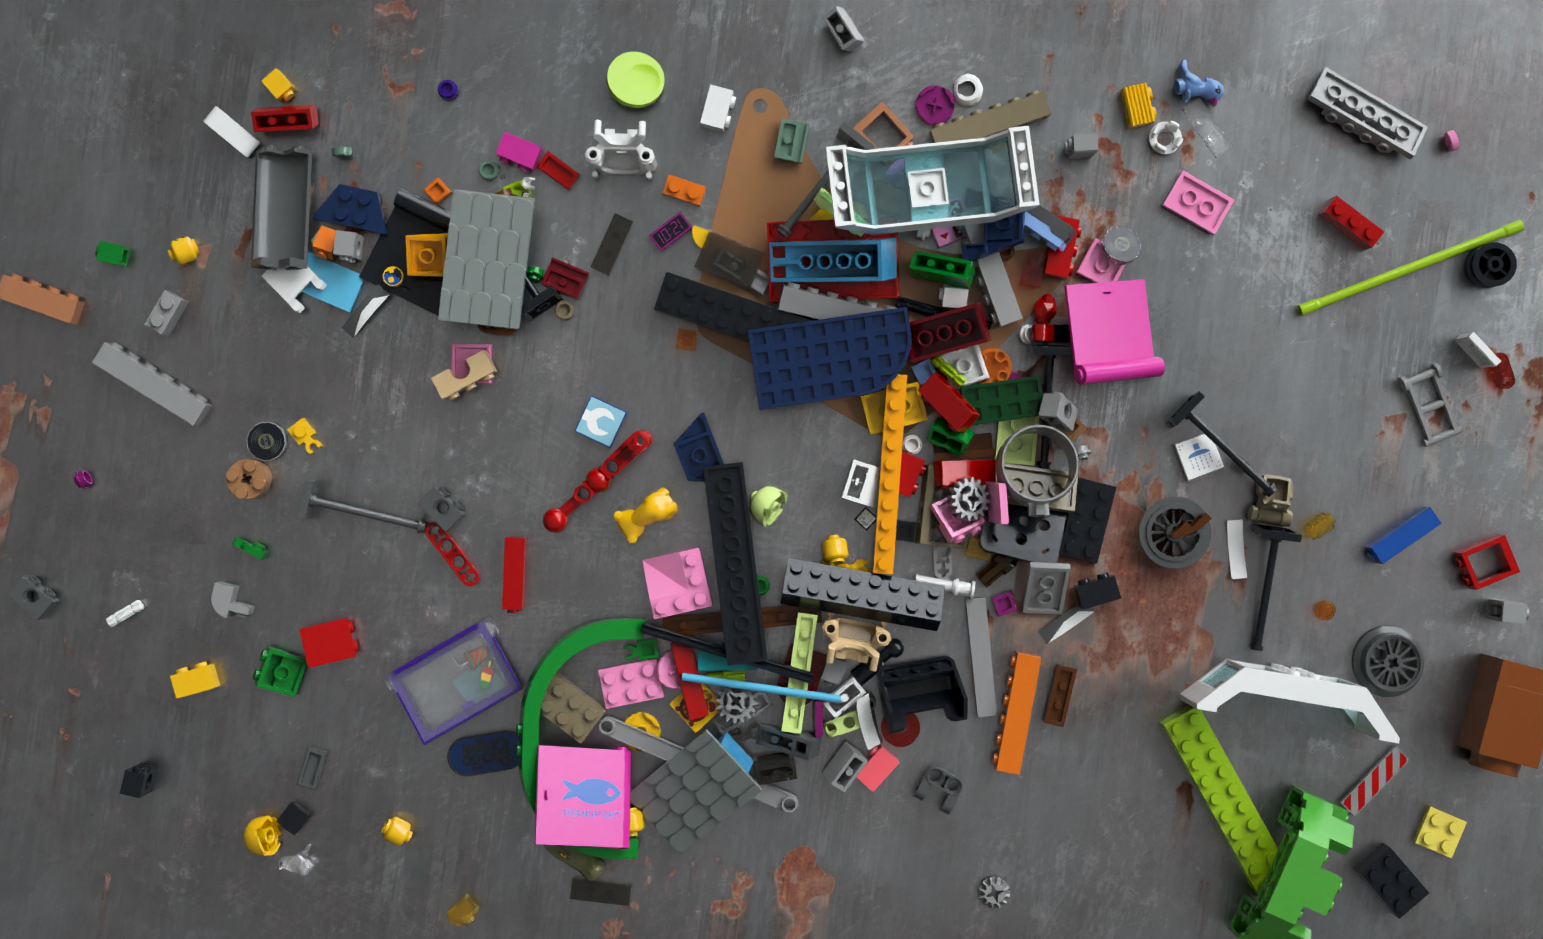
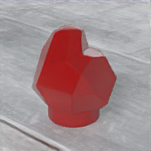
(1045, 309)

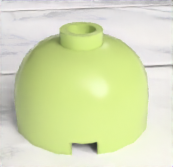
(766, 504)

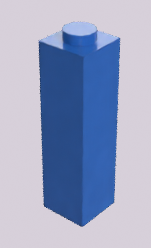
(1402, 535)

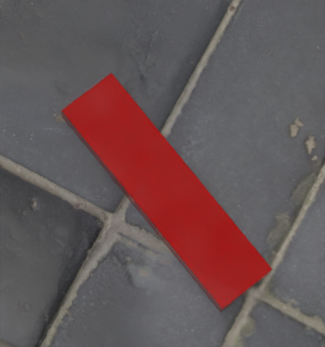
(691, 691)

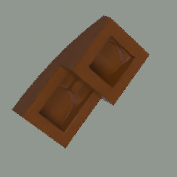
(1184, 528)

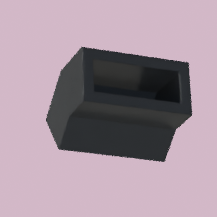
(293, 817)

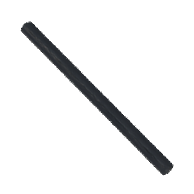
(719, 650)

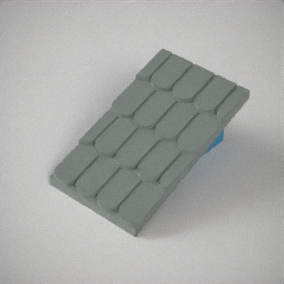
(486, 259)
(696, 789)

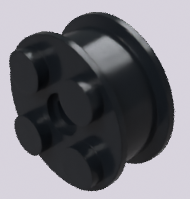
(1487, 275)

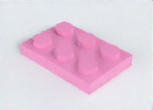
(1198, 202)
(630, 683)

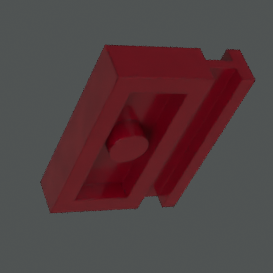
(565, 278)

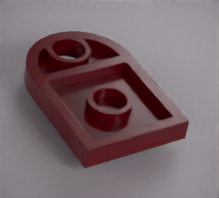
(817, 666)

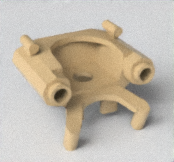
(854, 639)

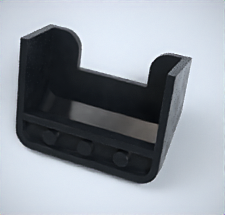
(921, 688)

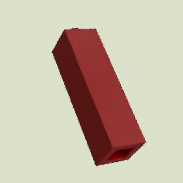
(514, 574)

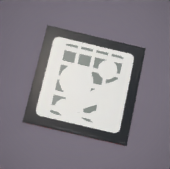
(866, 518)

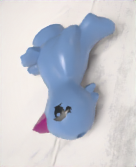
(1191, 86)

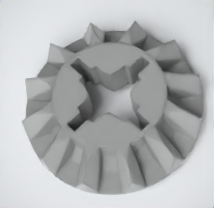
(985, 889)

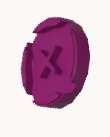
(935, 105)

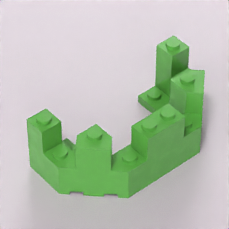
(1296, 871)

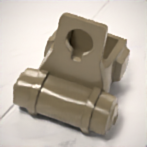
(1275, 508)

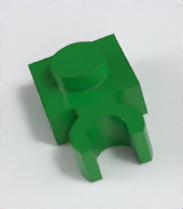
(256, 549)
(645, 649)

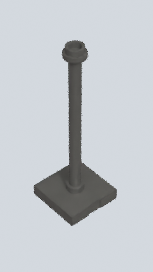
(851, 139)
(311, 500)

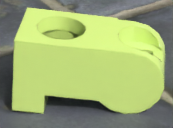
(842, 724)

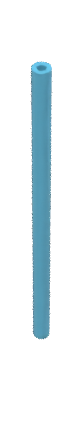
(761, 687)

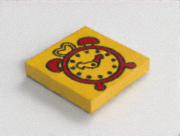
(696, 724)

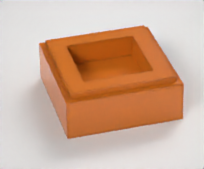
(437, 191)

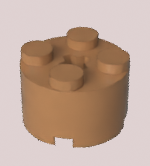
(238, 475)

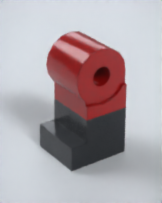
(1051, 333)

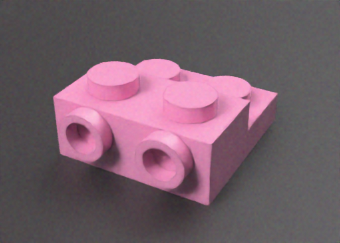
(952, 527)

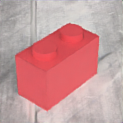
(878, 767)

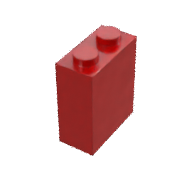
(328, 642)

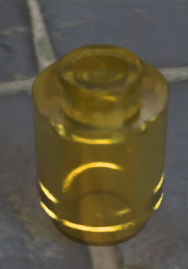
(1320, 525)

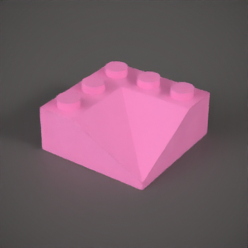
(677, 583)

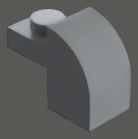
(225, 603)

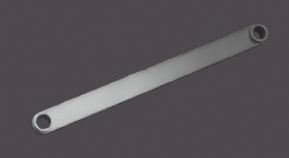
(666, 750)

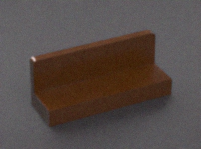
(980, 446)

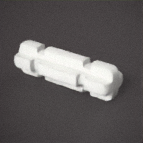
(125, 613)

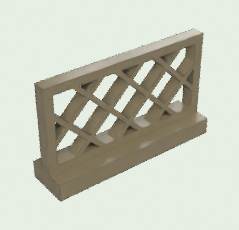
(925, 514)

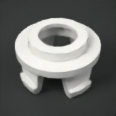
(1175, 133)

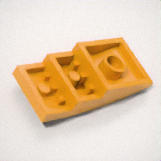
(426, 254)

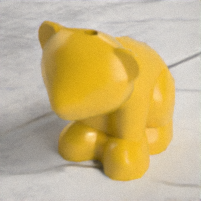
(655, 508)

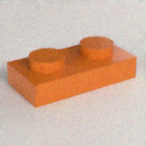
(684, 190)

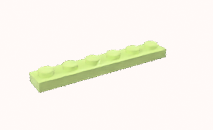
(800, 659)

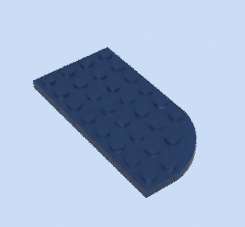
(829, 357)

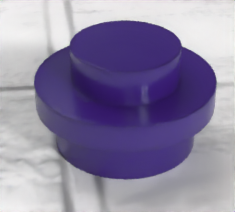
(447, 89)

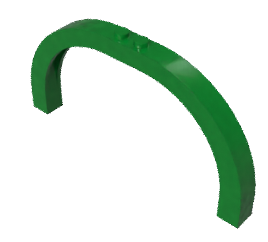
(532, 699)

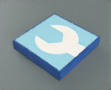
(600, 421)

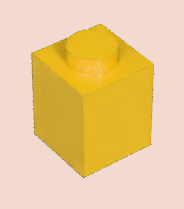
(279, 85)

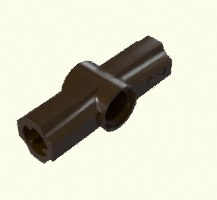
(997, 567)

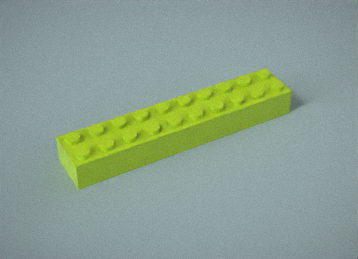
(1222, 793)

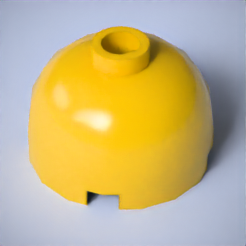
(262, 836)

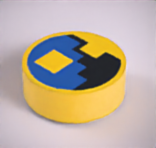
(393, 276)

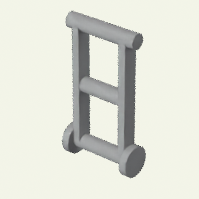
(1406, 385)

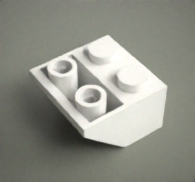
(862, 484)

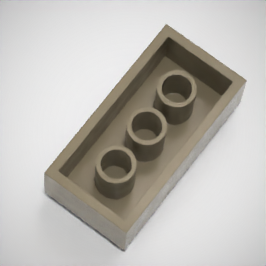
(570, 707)

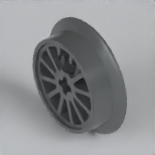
(1197, 548)
(1365, 652)

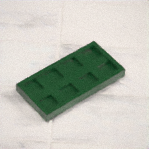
(1005, 399)

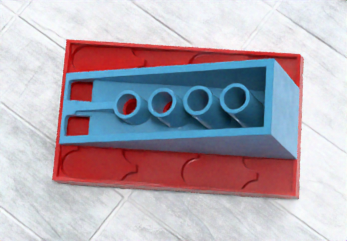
(833, 260)

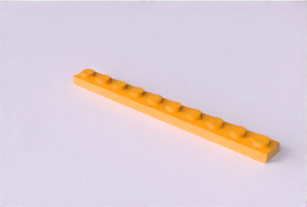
(890, 475)

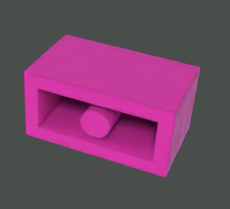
(519, 152)

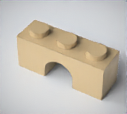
(480, 369)

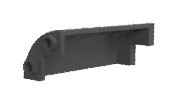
(281, 208)

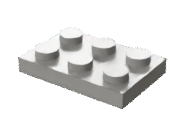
(1046, 588)

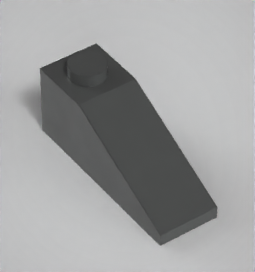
(795, 744)

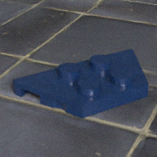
(353, 209)
(697, 449)

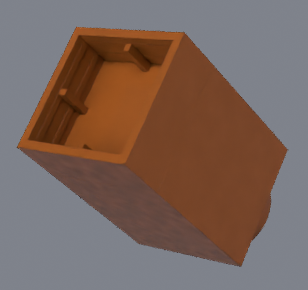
(1504, 717)

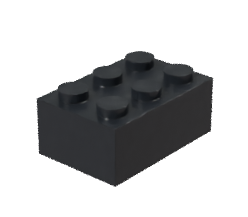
(1391, 880)

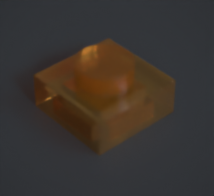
(686, 339)

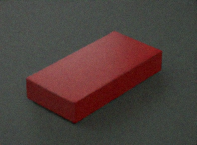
(558, 170)

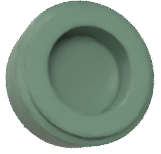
(342, 151)
(488, 170)

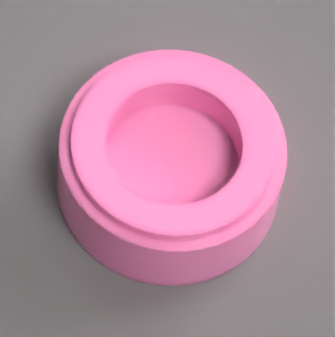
(1451, 140)

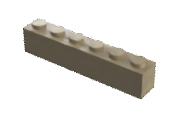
(995, 120)

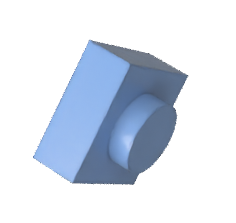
(923, 371)

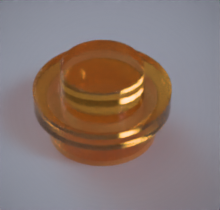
(1325, 610)

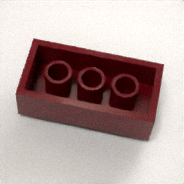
(948, 332)

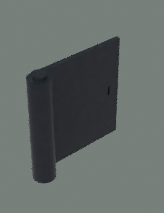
(409, 217)

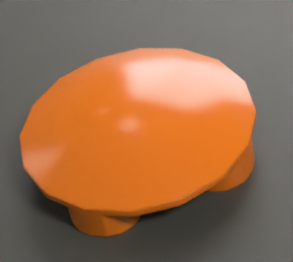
(997, 365)

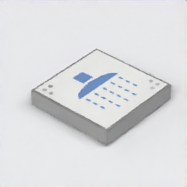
(1198, 456)

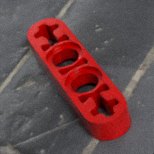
(449, 556)

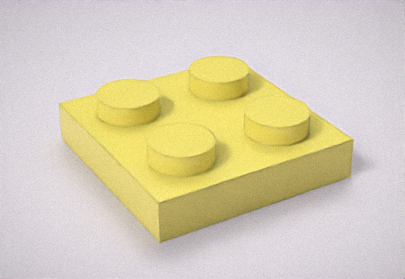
(1439, 831)

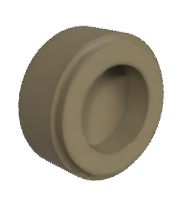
(564, 310)

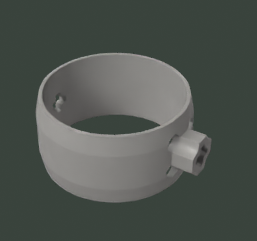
(1038, 507)

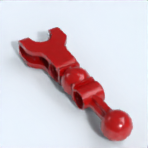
(598, 480)

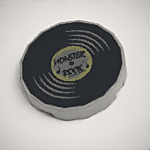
(266, 441)

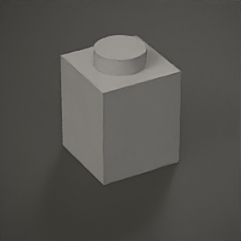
(834, 672)

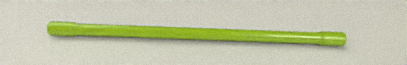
(1504, 231)

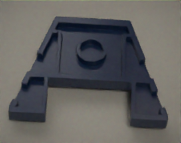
(997, 237)

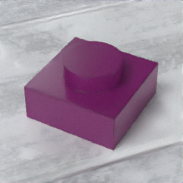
(1004, 603)

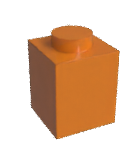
(324, 243)

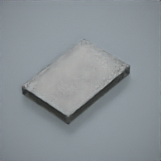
(729, 260)

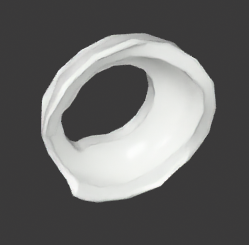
(970, 100)

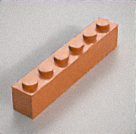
(1017, 712)

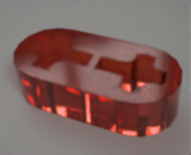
(1506, 370)

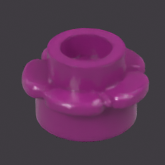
(83, 479)

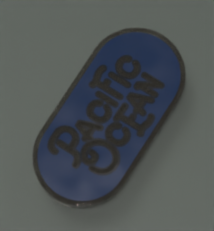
(484, 753)

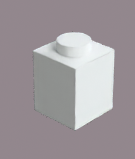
(953, 296)

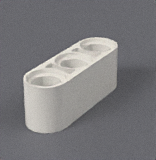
(231, 131)

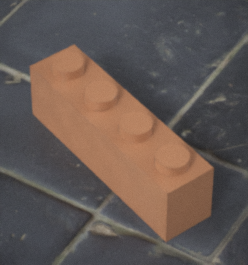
(41, 300)

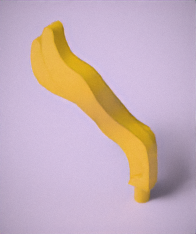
(857, 565)

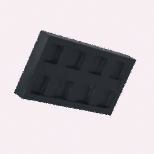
(1087, 525)

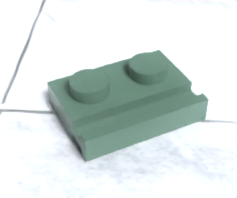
(791, 141)

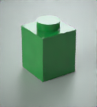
(112, 253)

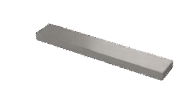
(981, 657)

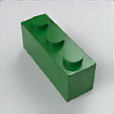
(942, 269)

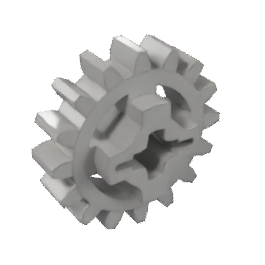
(967, 508)
(731, 707)

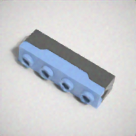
(1048, 227)

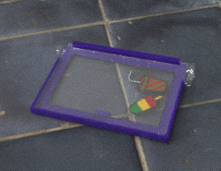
(454, 681)

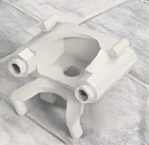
(621, 153)

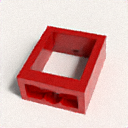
(1505, 556)

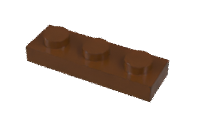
(1060, 695)

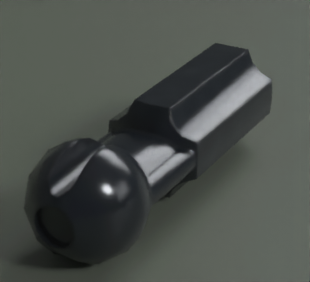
(893, 649)

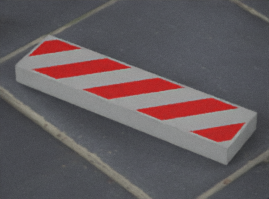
(1374, 780)

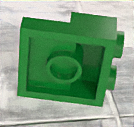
(279, 671)

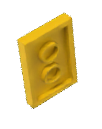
(874, 407)

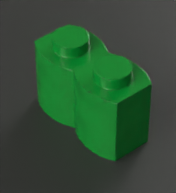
(943, 436)

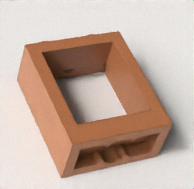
(874, 115)

